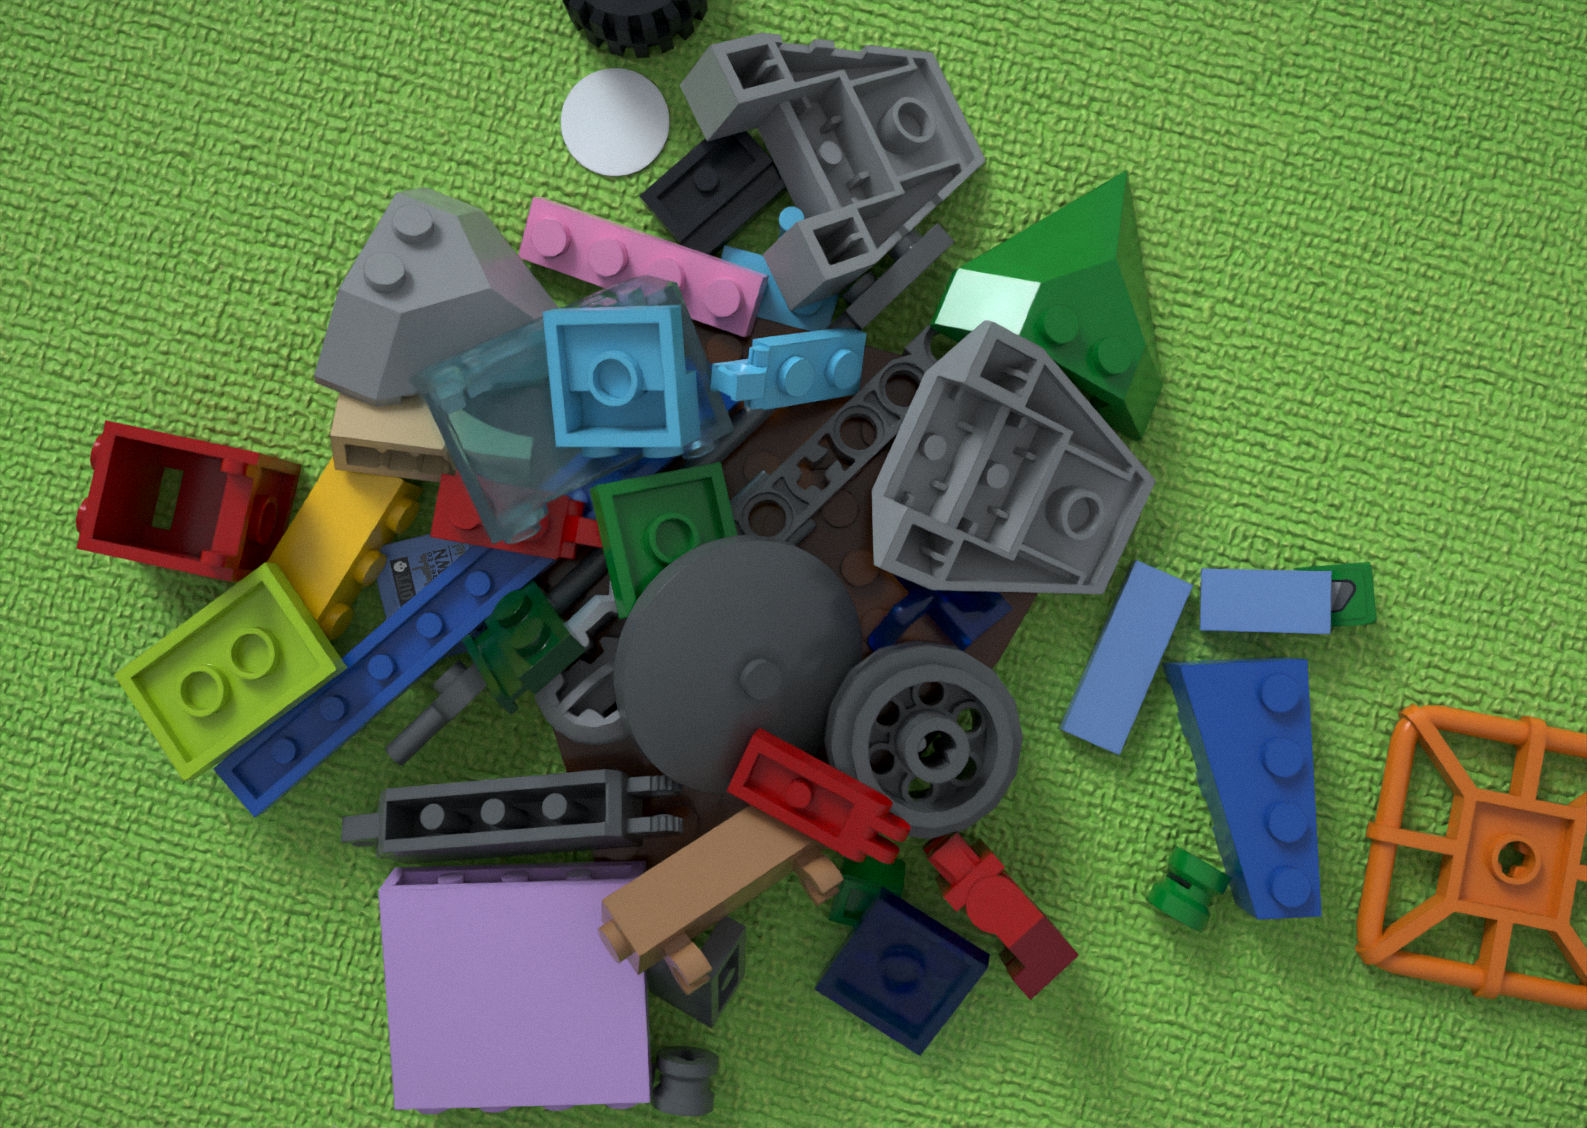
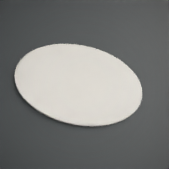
(615, 122)

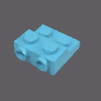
(621, 380)

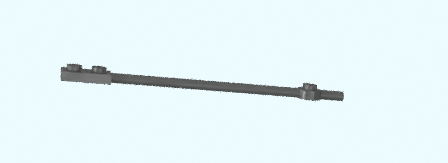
(866, 300)

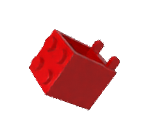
(226, 512)

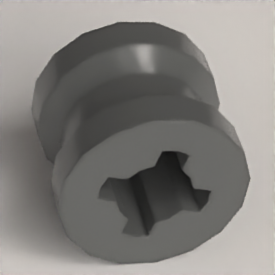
(684, 1081)

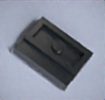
(715, 192)

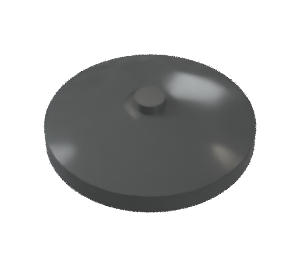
(729, 646)

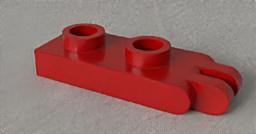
(817, 800)

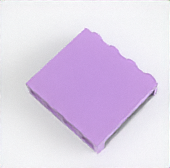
(509, 989)

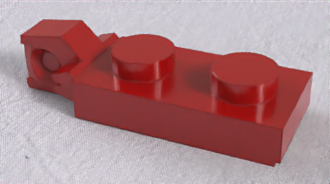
(557, 539)

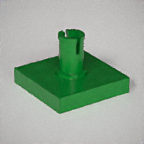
(657, 520)

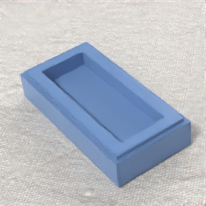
(1265, 601)

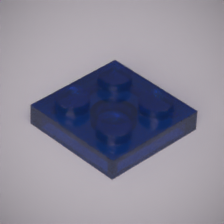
(902, 971)

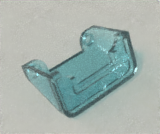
(498, 421)

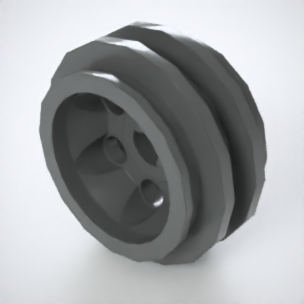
(967, 768)

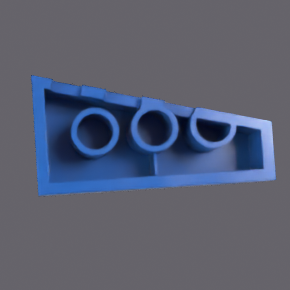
(1257, 774)

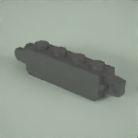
(514, 817)

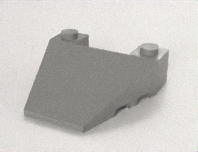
(856, 138)

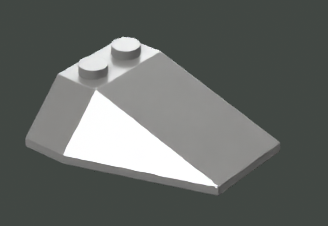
(1005, 477)

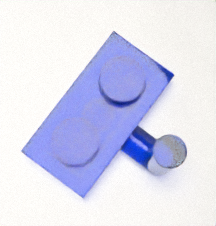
(960, 614)

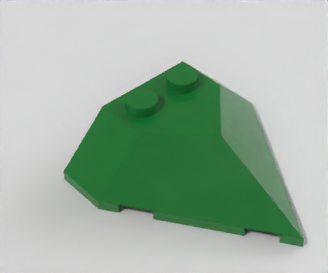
(1077, 294)

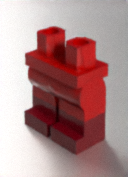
(997, 905)

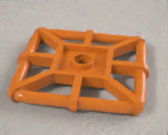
(1470, 876)

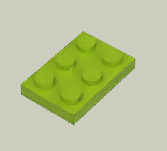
(230, 671)

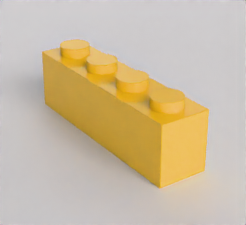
(339, 537)

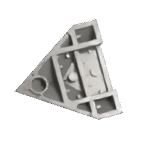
(420, 292)

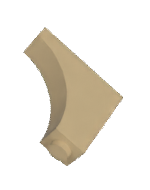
(386, 440)

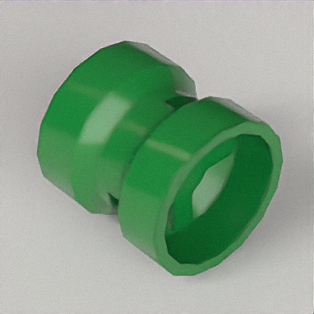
(1187, 903)

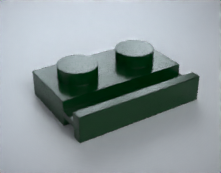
(523, 645)

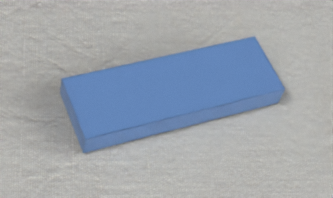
(1126, 656)

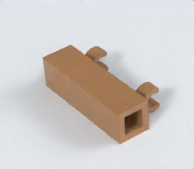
(704, 884)

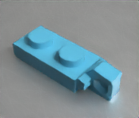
(794, 369)

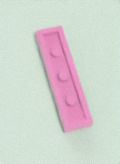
(611, 253)

